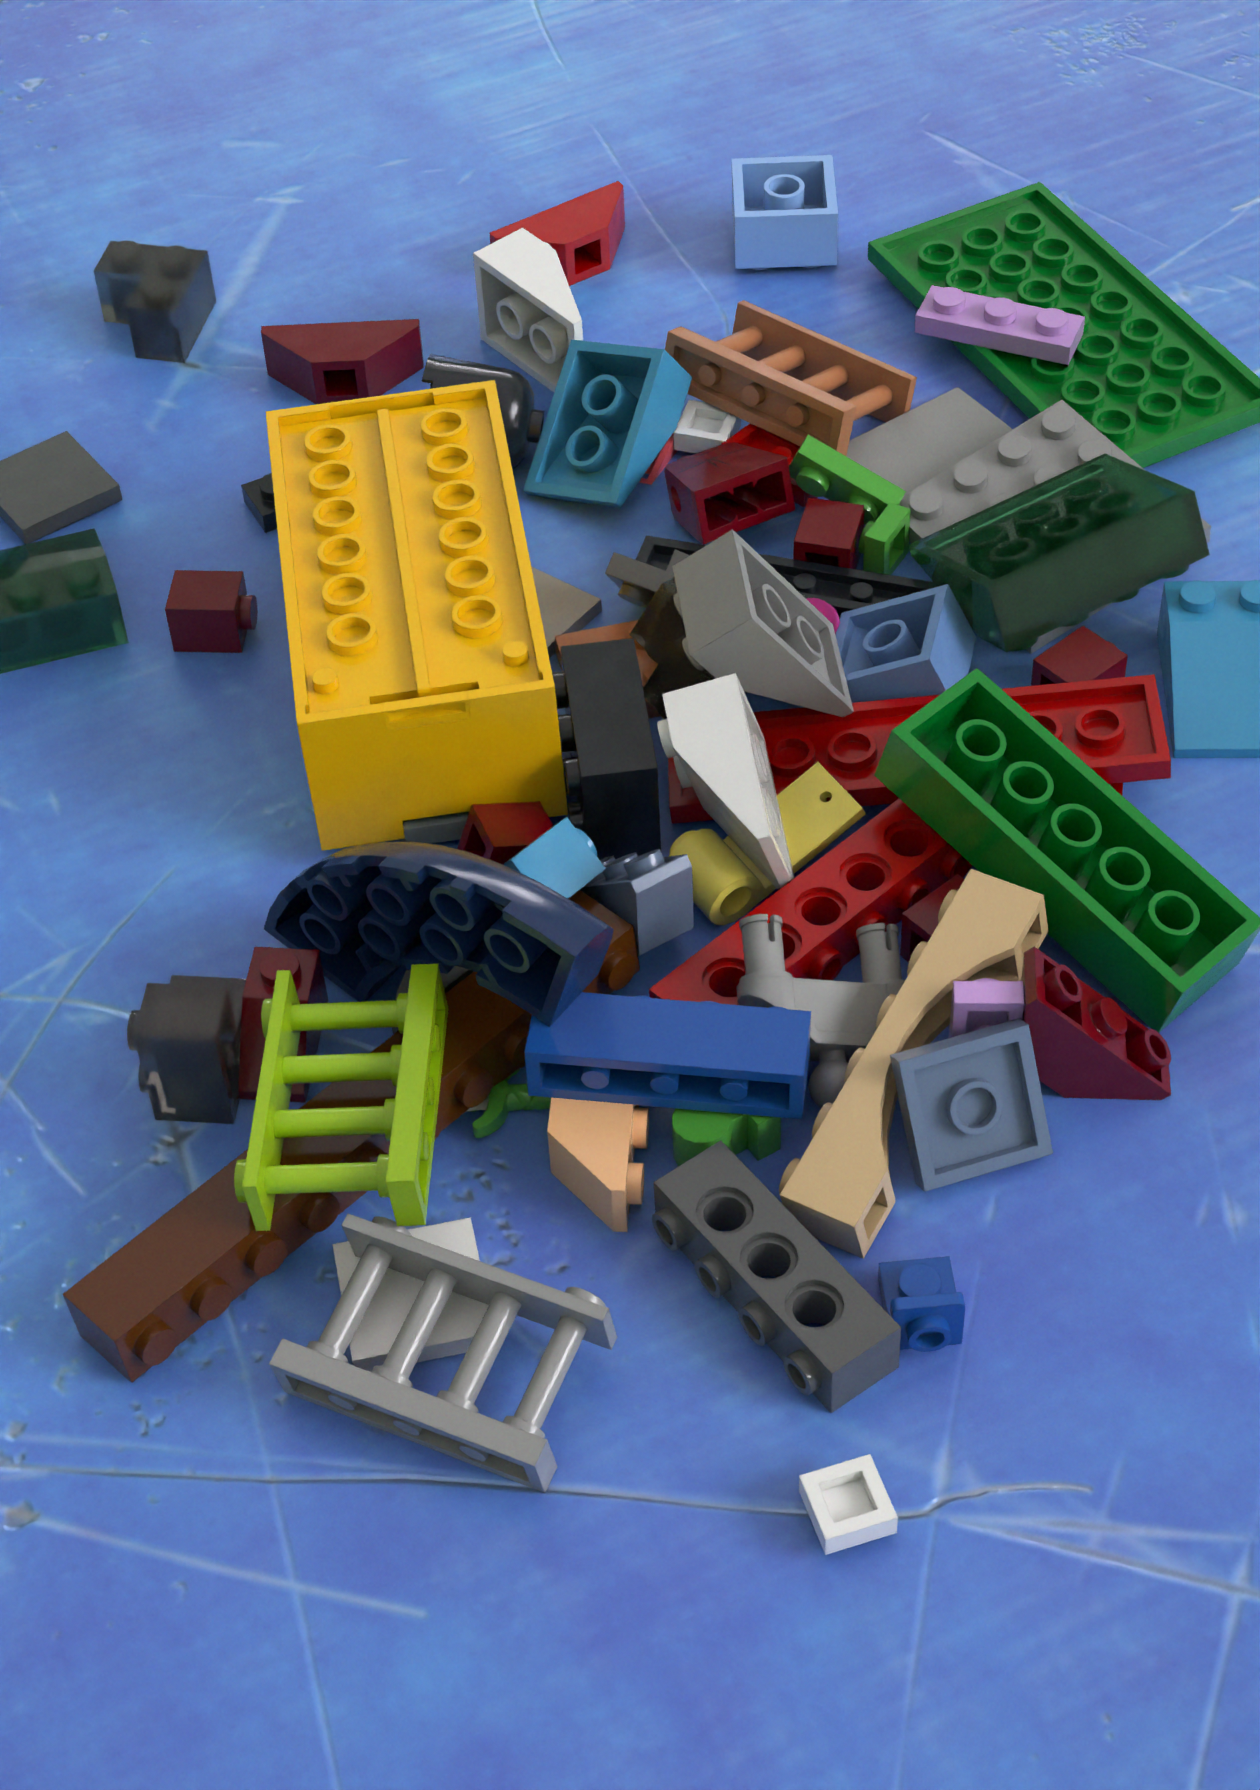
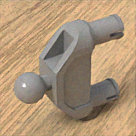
(841, 1011)

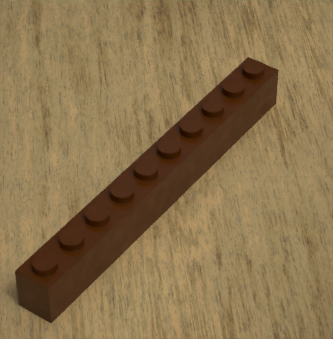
(207, 1246)

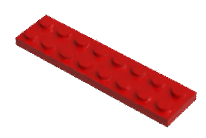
(1105, 722)

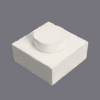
(703, 427)
(848, 1504)

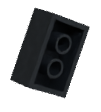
(609, 748)

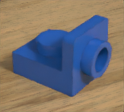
(923, 1302)

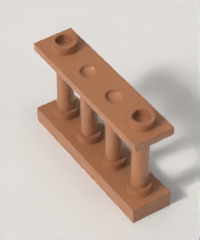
(790, 378)

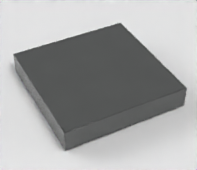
(52, 487)

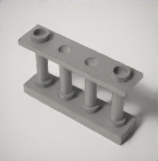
(450, 1419)

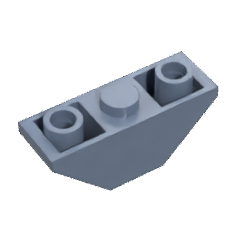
(648, 893)

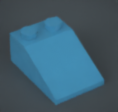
(606, 422)
(1211, 667)

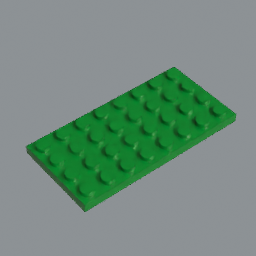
(1143, 362)

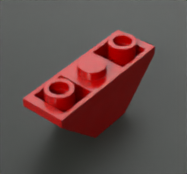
(580, 230)

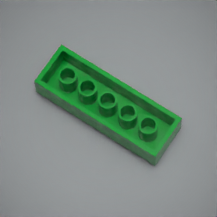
(1046, 821)

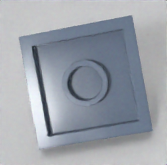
(971, 1104)

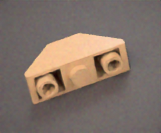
(594, 1155)

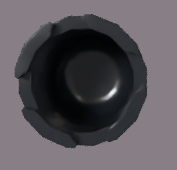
(515, 396)

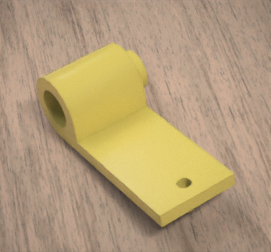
(729, 882)

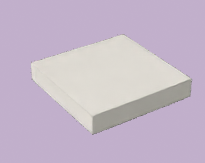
(397, 1294)

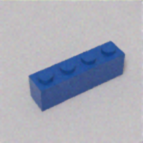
(673, 1055)

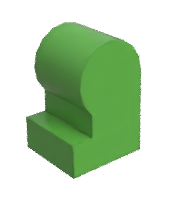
(698, 1130)

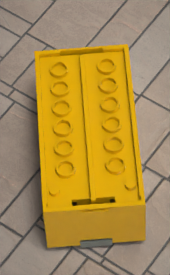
(411, 615)

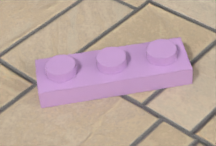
(999, 324)

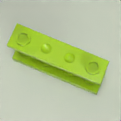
(405, 1120)

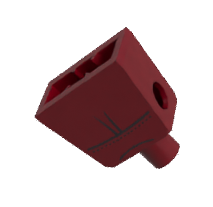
(728, 489)

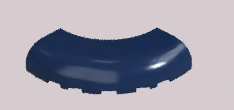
(444, 907)

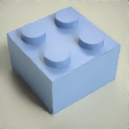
(784, 212)

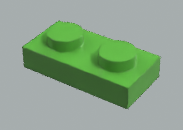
(830, 474)

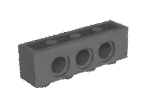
(811, 1286)

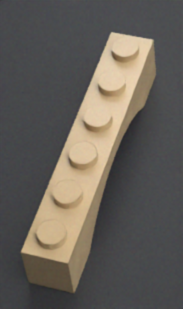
(843, 1178)

